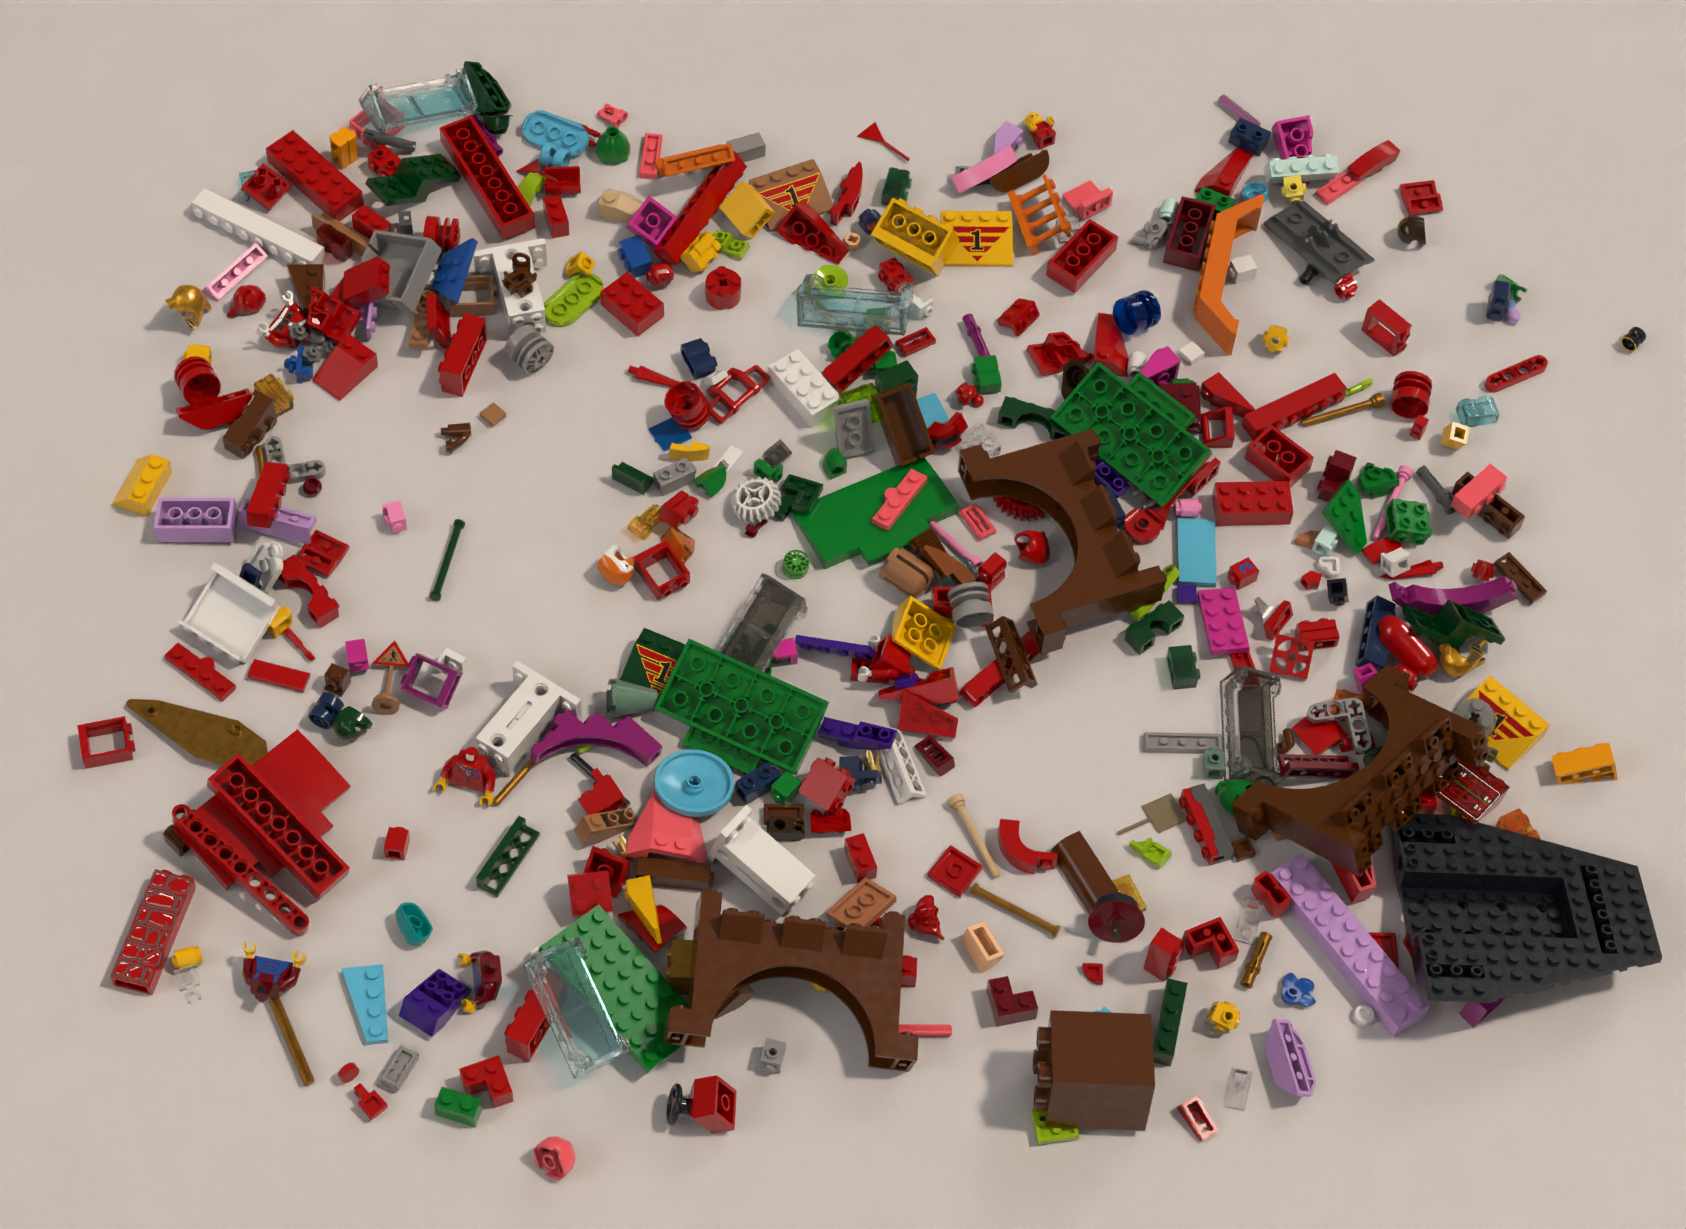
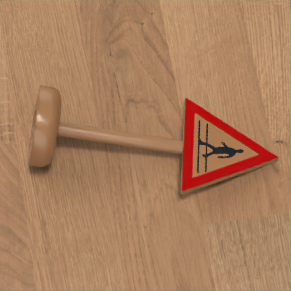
(392, 657)

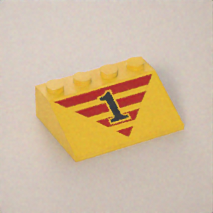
(982, 236)
(1516, 725)

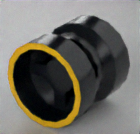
(1633, 339)

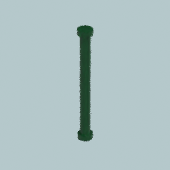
(458, 525)

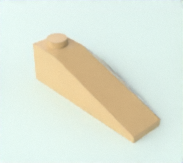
(618, 205)

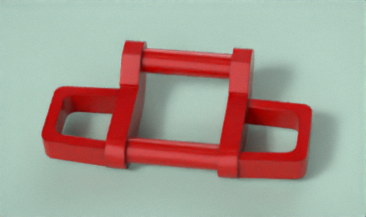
(716, 393)

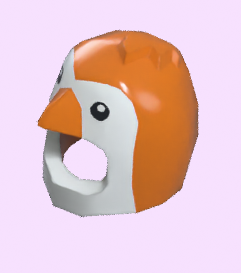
(616, 567)

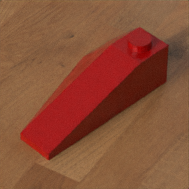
(1110, 346)

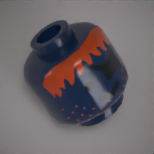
(869, 220)

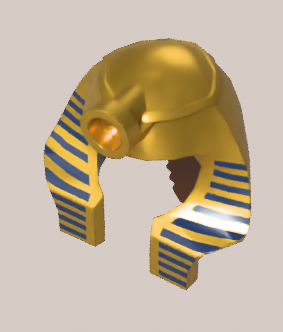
(189, 299)
(1455, 665)

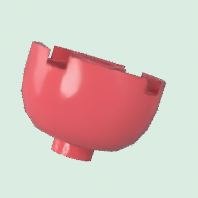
(555, 1156)

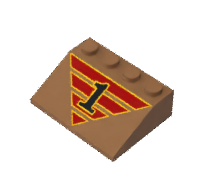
(791, 185)

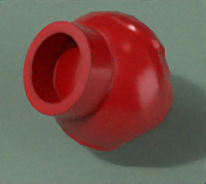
(968, 392)

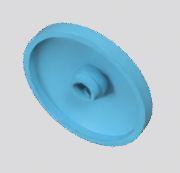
(694, 783)

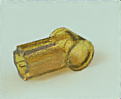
(643, 525)

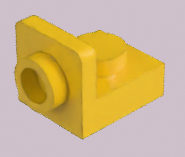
(579, 263)

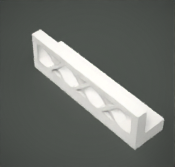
(896, 771)

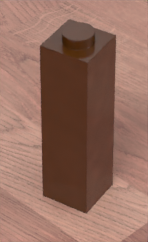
(675, 873)

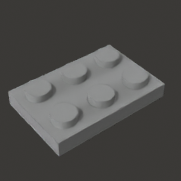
(853, 428)

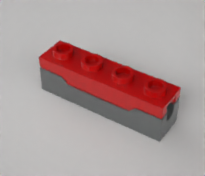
(1206, 824)

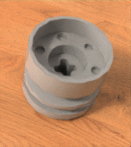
(529, 349)
(970, 605)

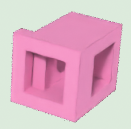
(394, 516)

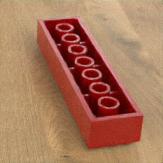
(487, 177)
(278, 826)

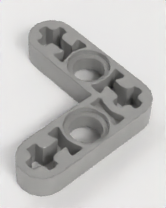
(310, 465)
(1345, 713)

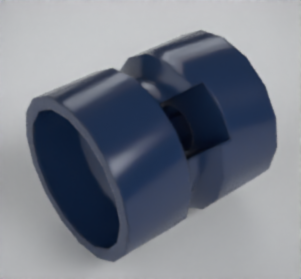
(325, 710)

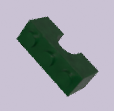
(1164, 617)

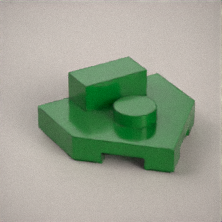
(1377, 480)

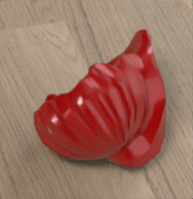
(247, 300)
(924, 918)

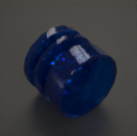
(1136, 312)

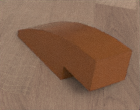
(947, 565)

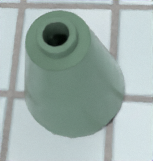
(629, 698)

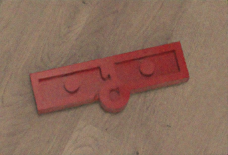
(200, 671)

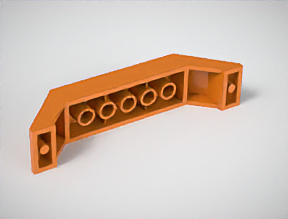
(1209, 309)

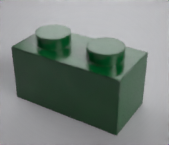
(784, 509)

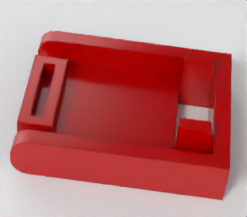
(438, 320)

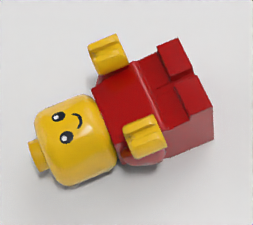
(1040, 130)

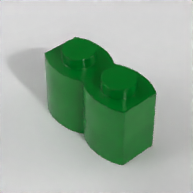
(986, 374)

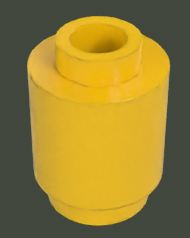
(187, 957)

